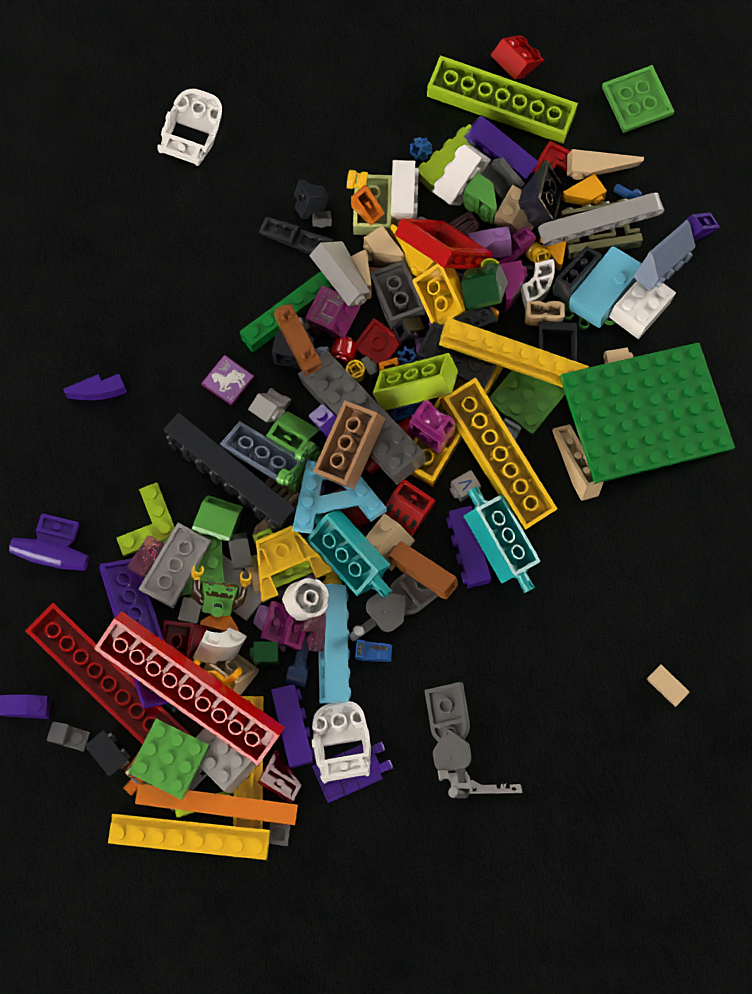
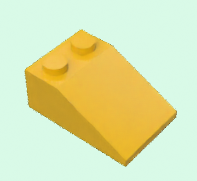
(415, 260)
(440, 293)

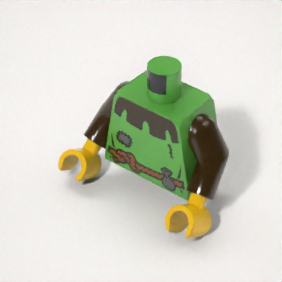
(216, 596)

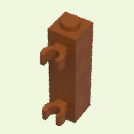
(297, 339)
(423, 570)

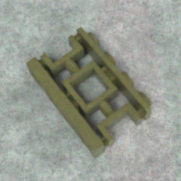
(602, 242)

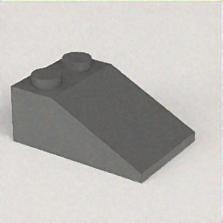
(397, 293)

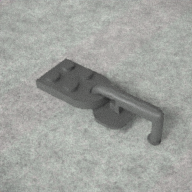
(406, 598)
(450, 727)

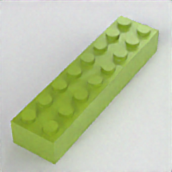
(501, 99)

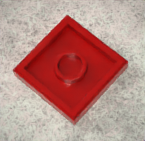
(377, 342)

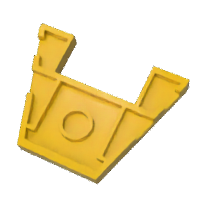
(281, 552)

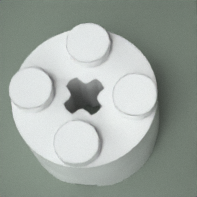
(306, 599)

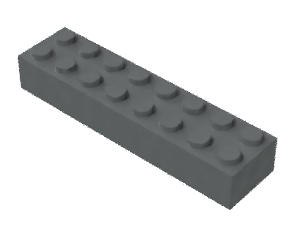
(393, 448)

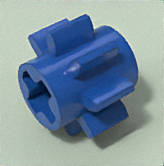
(421, 148)
(407, 352)

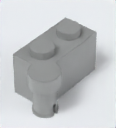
(270, 405)

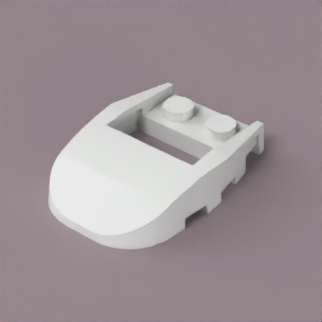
(195, 110)
(337, 725)

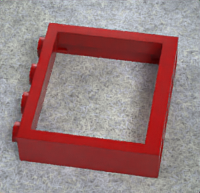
(442, 243)

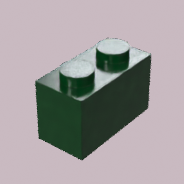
(265, 654)

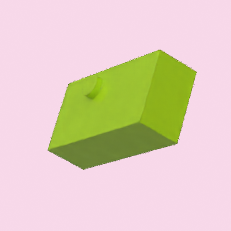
(415, 382)

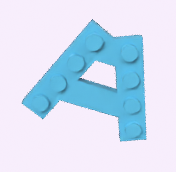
(312, 503)

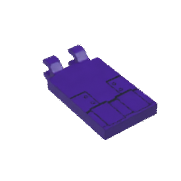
(339, 788)

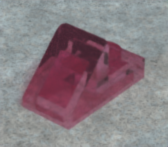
(145, 556)
(317, 627)

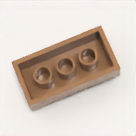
(349, 445)

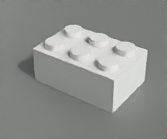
(460, 173)
(404, 191)
(641, 307)

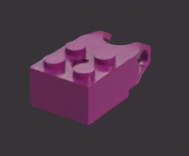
(432, 426)

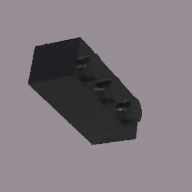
(576, 273)

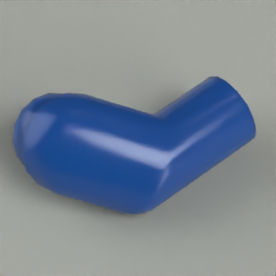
(626, 193)

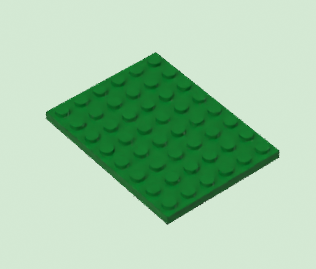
(646, 412)

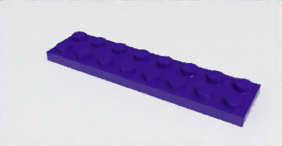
(124, 596)

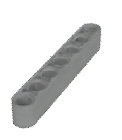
(600, 219)

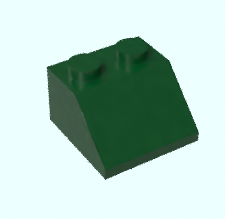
(483, 286)

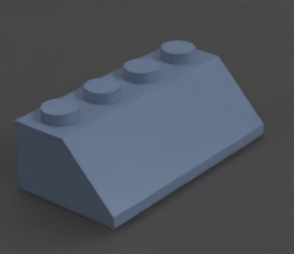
(666, 257)
(258, 451)

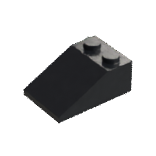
(541, 196)

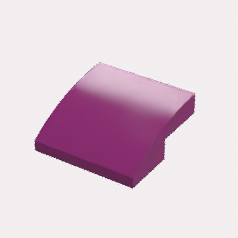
(282, 627)

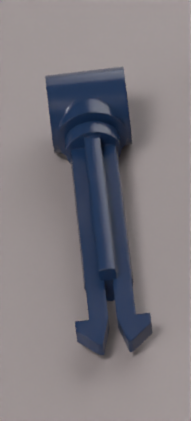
(298, 672)

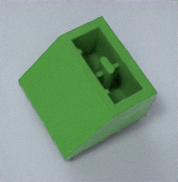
(480, 198)
(292, 432)
(218, 518)

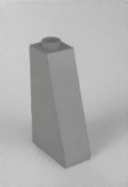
(341, 272)

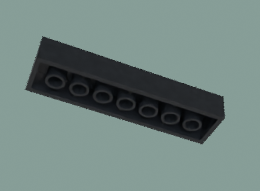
(229, 473)

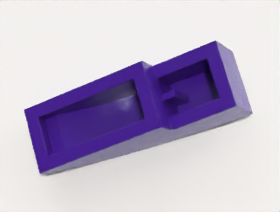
(96, 389)

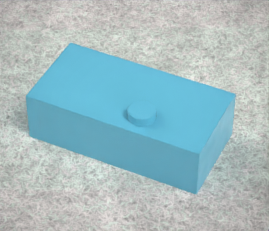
(604, 287)

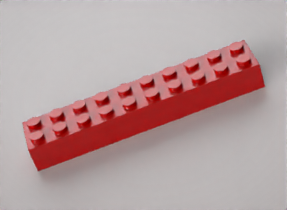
(96, 673)
(189, 688)

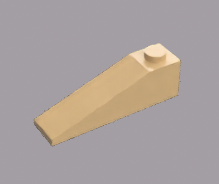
(585, 163)
(576, 462)

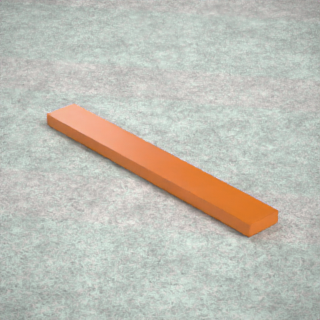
(219, 805)

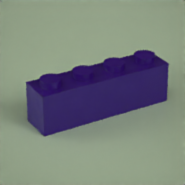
(497, 145)
(469, 551)
(295, 733)

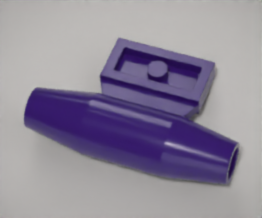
(52, 544)

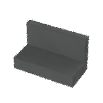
(502, 177)

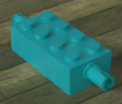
(501, 538)
(349, 553)

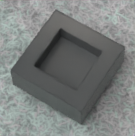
(322, 219)
(370, 368)
(279, 834)

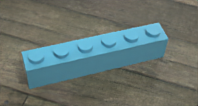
(334, 660)

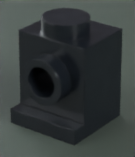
(408, 328)

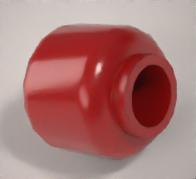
(344, 350)

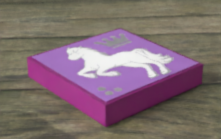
(228, 380)

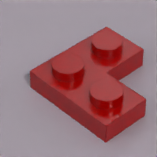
(555, 155)

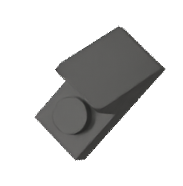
(240, 551)
(68, 736)

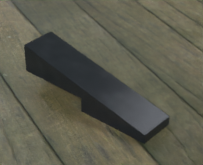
(291, 235)

